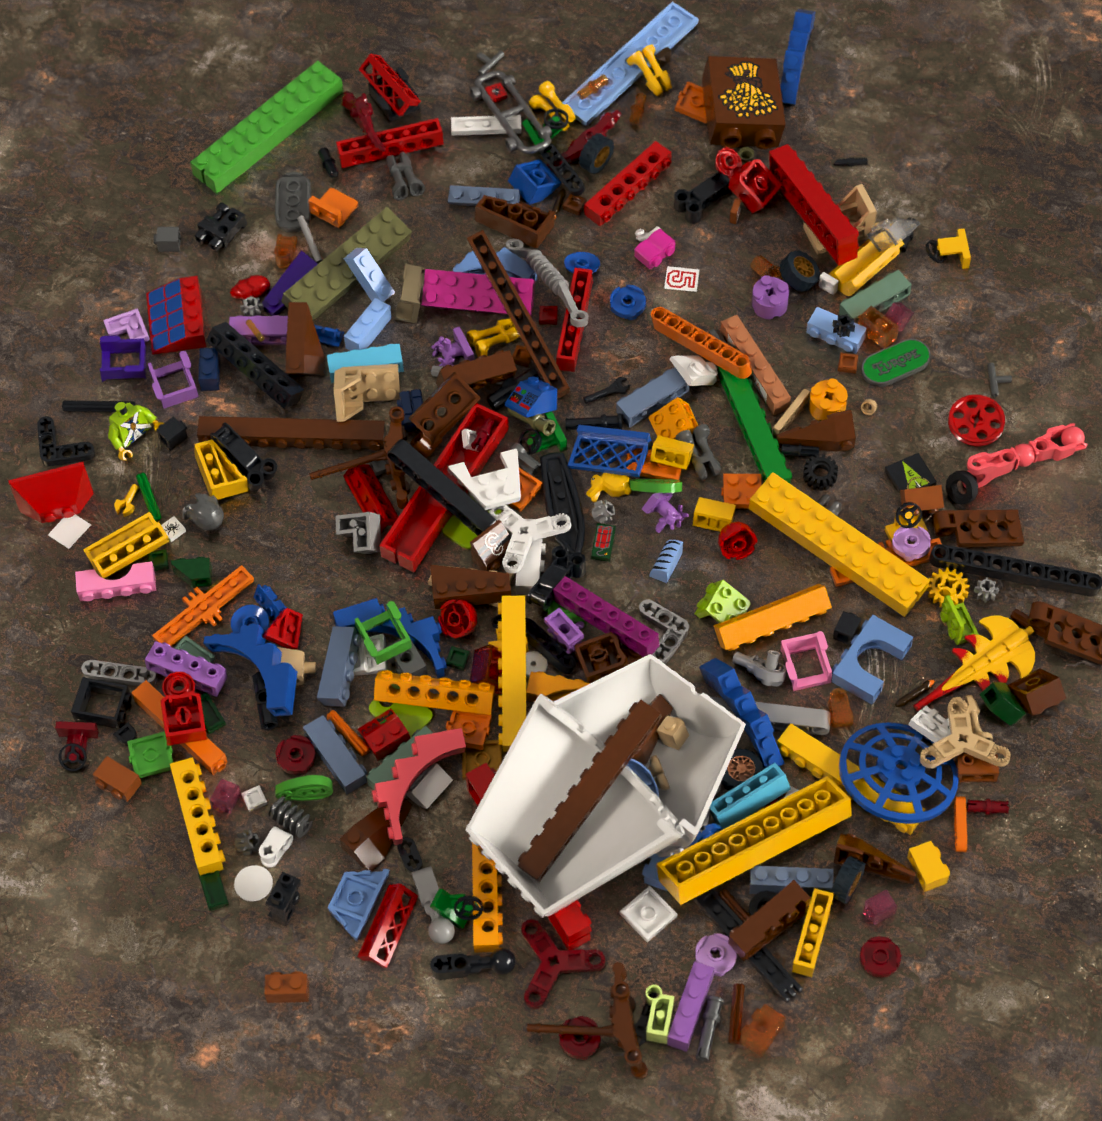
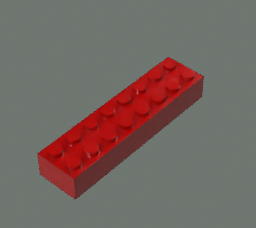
(814, 205)

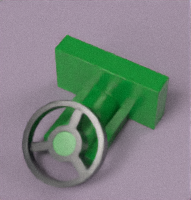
(554, 123)
(541, 442)
(456, 907)

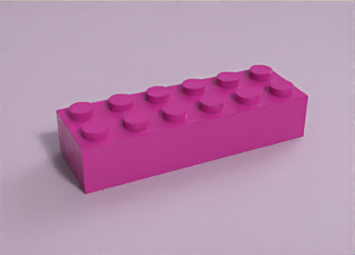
(470, 292)

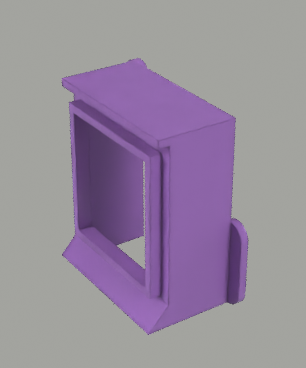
(177, 396)

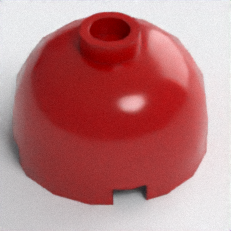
(736, 540)
(457, 618)

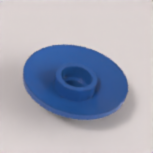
(581, 260)
(247, 615)

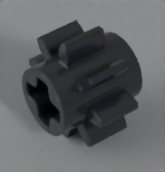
(843, 325)

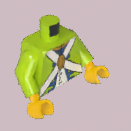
(128, 425)

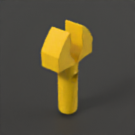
(127, 501)

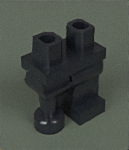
(222, 231)
(282, 899)

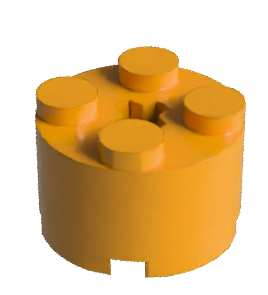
(827, 398)

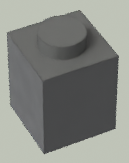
(167, 239)

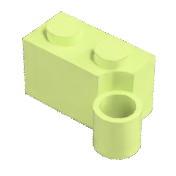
(660, 1015)

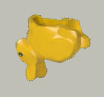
(612, 484)

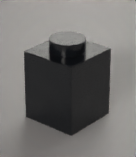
(172, 433)
(847, 627)

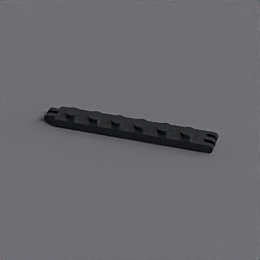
(762, 960)

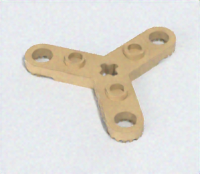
(975, 745)

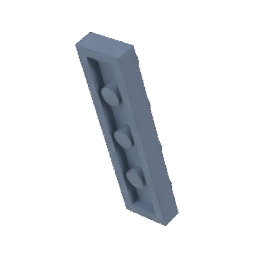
(472, 195)

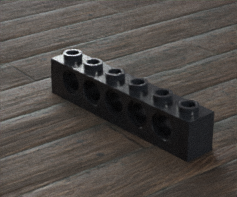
(255, 365)

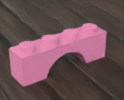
(138, 580)

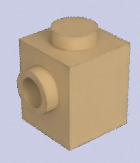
(673, 732)

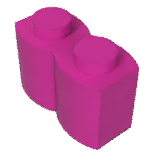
(654, 249)

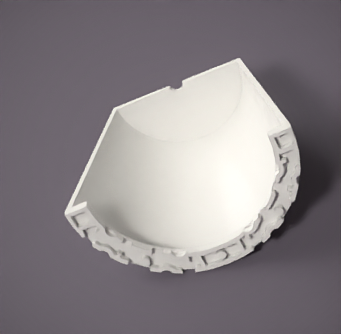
(692, 770)
(530, 785)

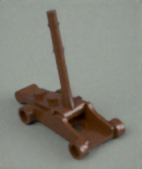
(398, 477)
(622, 1024)

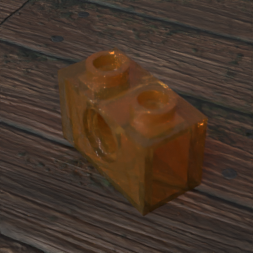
(879, 327)
(758, 1041)

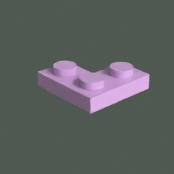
(127, 323)

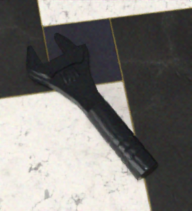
(615, 387)
(642, 1022)

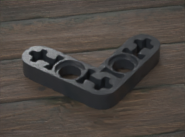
(57, 451)

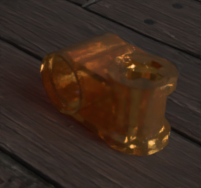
(285, 250)
(840, 711)

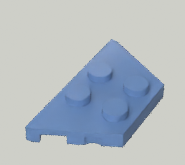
(356, 899)

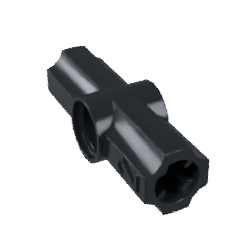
(499, 397)
(266, 719)

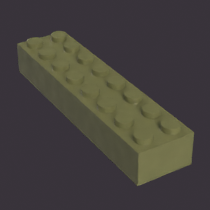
(333, 277)

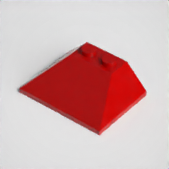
(53, 493)

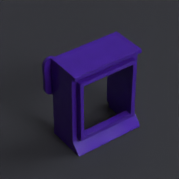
(115, 345)

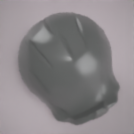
(204, 513)

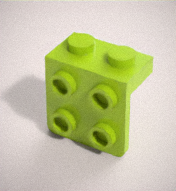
(722, 602)
(957, 620)

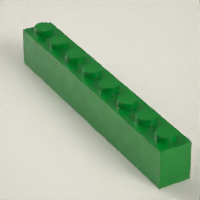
(754, 426)

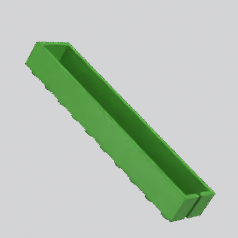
(267, 127)

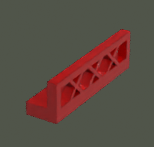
(394, 81)
(367, 496)
(385, 921)

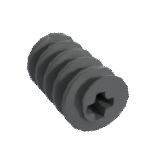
(290, 818)

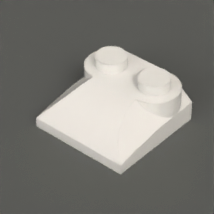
(695, 370)

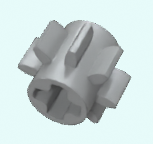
(251, 306)
(603, 511)
(986, 590)

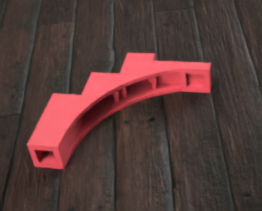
(429, 750)

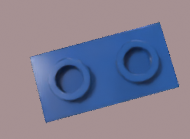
(329, 336)
(265, 597)

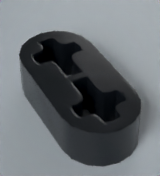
(414, 853)

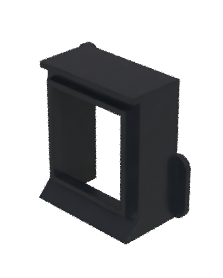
(391, 115)

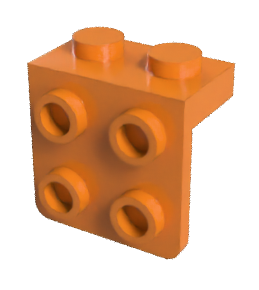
(333, 207)

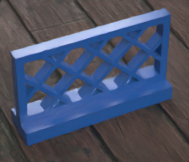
(614, 439)

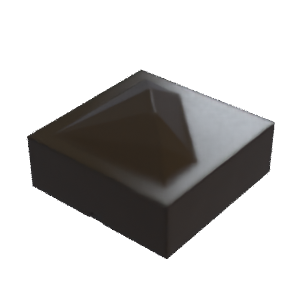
(663, 57)

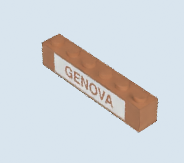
(762, 375)

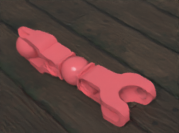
(995, 464)

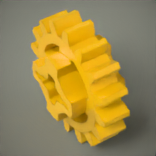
(949, 585)

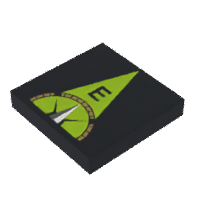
(910, 473)

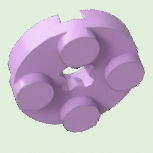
(911, 551)
(714, 943)

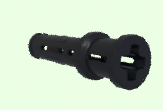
(603, 421)

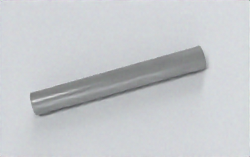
(309, 239)

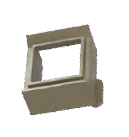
(409, 303)

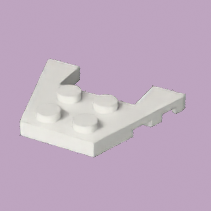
(492, 488)

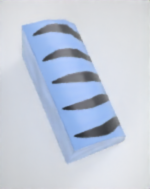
(667, 560)

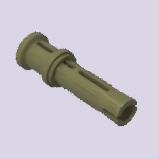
(537, 422)

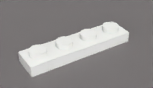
(483, 125)

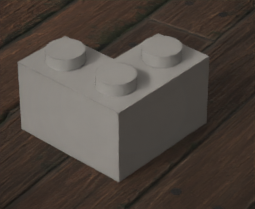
(364, 530)

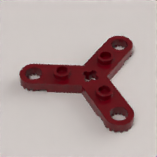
(568, 962)

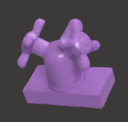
(450, 351)
(659, 503)
(564, 629)

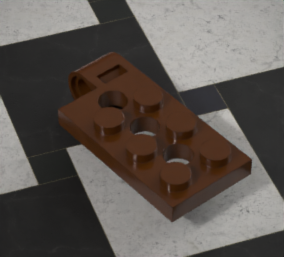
(429, 439)
(948, 521)
(1046, 615)

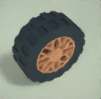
(740, 768)

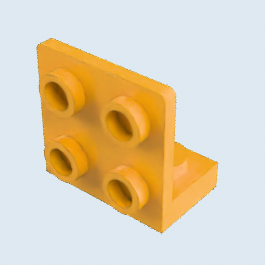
(673, 419)

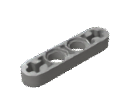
(118, 676)

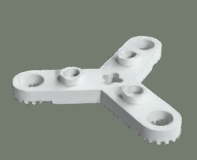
(536, 529)

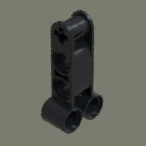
(701, 196)
(243, 456)
(562, 565)

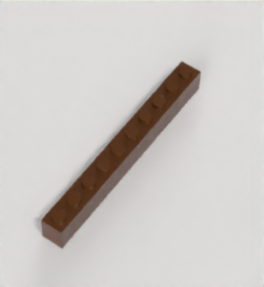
(517, 313)
(299, 432)
(589, 791)

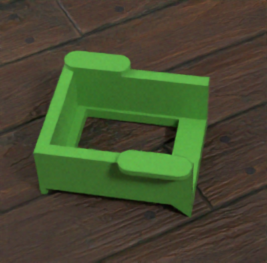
(391, 614)

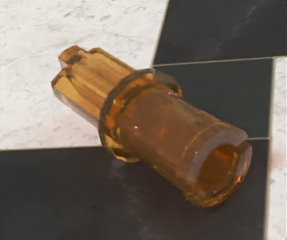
(593, 87)
(637, 108)

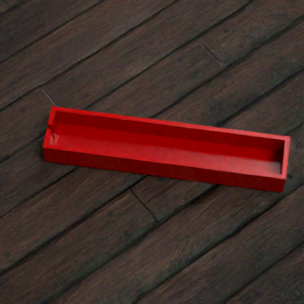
(424, 515)
(568, 922)

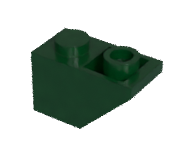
(194, 572)
(1002, 702)

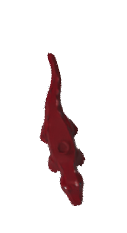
(362, 112)
(606, 122)

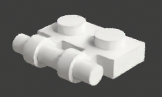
(930, 724)

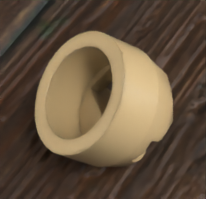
(865, 406)

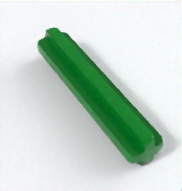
(148, 496)

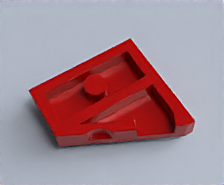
(285, 629)

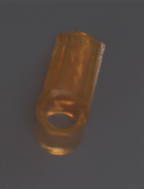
(764, 267)

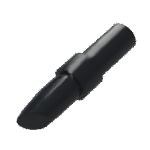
(850, 162)

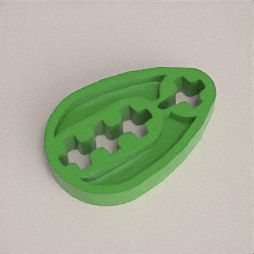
(656, 485)
(305, 788)

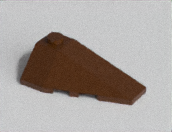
(303, 345)
(831, 434)
(647, 747)
(369, 839)
(875, 860)

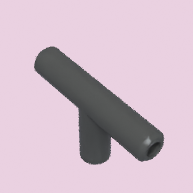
(489, 63)
(996, 379)

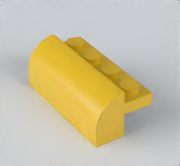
(860, 270)
(126, 545)

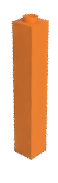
(203, 751)

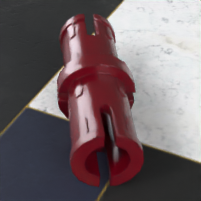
(483, 434)
(987, 806)

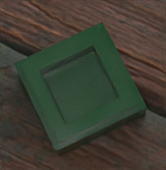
(159, 559)
(457, 658)

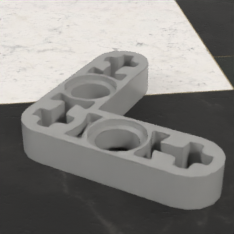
(671, 632)

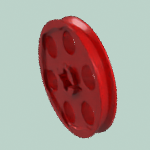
(983, 424)

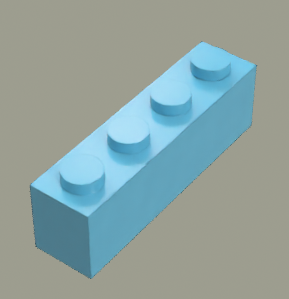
(371, 356)
(749, 796)

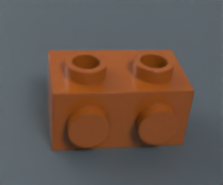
(927, 498)
(975, 770)
(116, 779)
(286, 987)

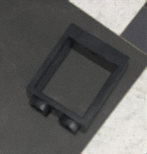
(83, 695)

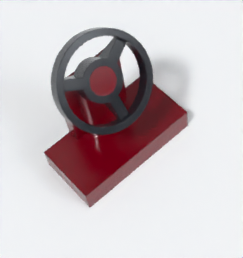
(77, 737)

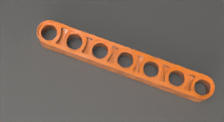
(701, 342)

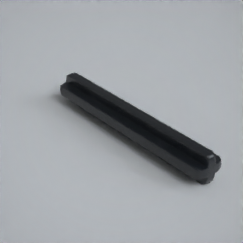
(91, 406)

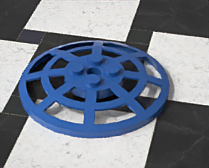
(896, 777)

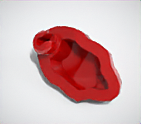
(251, 286)

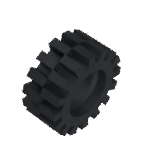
(817, 481)

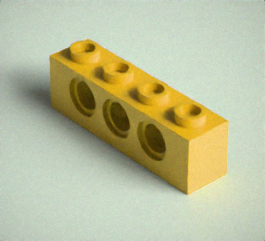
(812, 932)

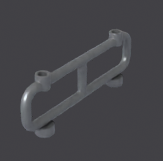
(513, 142)

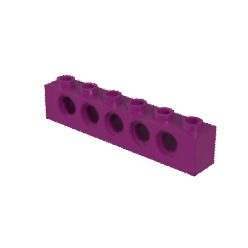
(606, 617)

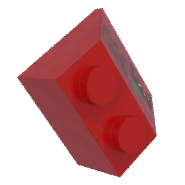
(384, 734)

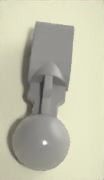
(441, 929)

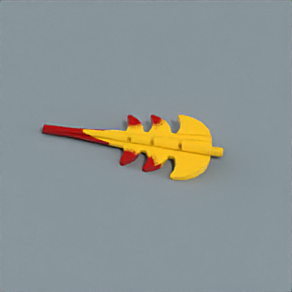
(1007, 645)

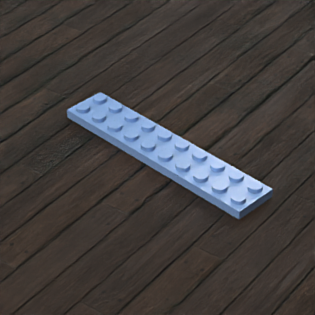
(661, 32)

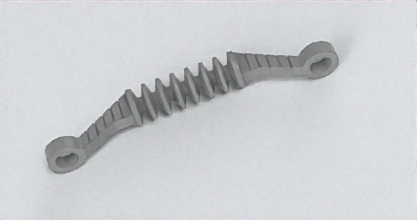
(551, 277)

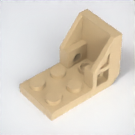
(858, 209)
(364, 384)

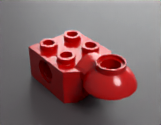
(749, 182)
(182, 710)

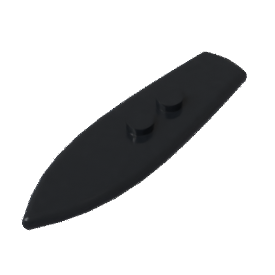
(562, 497)

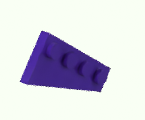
(298, 268)

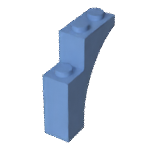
(512, 264)

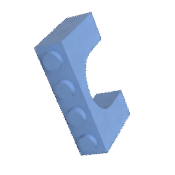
(874, 634)

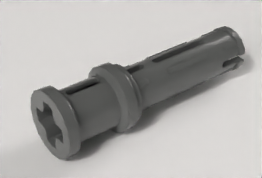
(711, 1019)

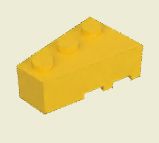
(218, 472)

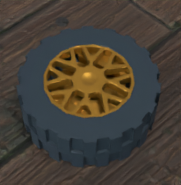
(596, 153)
(799, 270)
(847, 879)

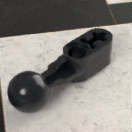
(500, 961)

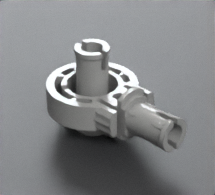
(767, 670)

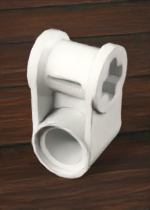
(274, 846)

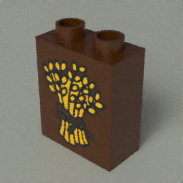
(743, 102)

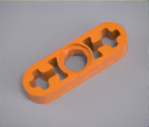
(960, 824)

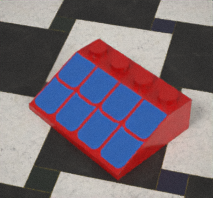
(176, 316)

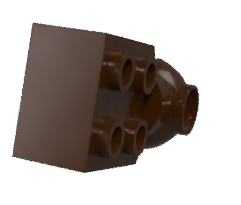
(603, 656)

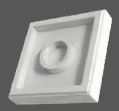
(648, 913)

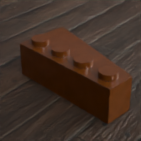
(514, 220)
(482, 370)
(469, 585)
(770, 921)

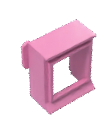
(804, 643)

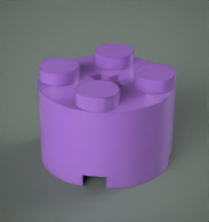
(770, 297)

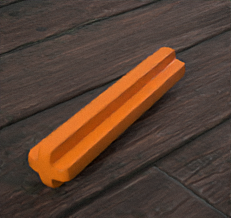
(348, 733)

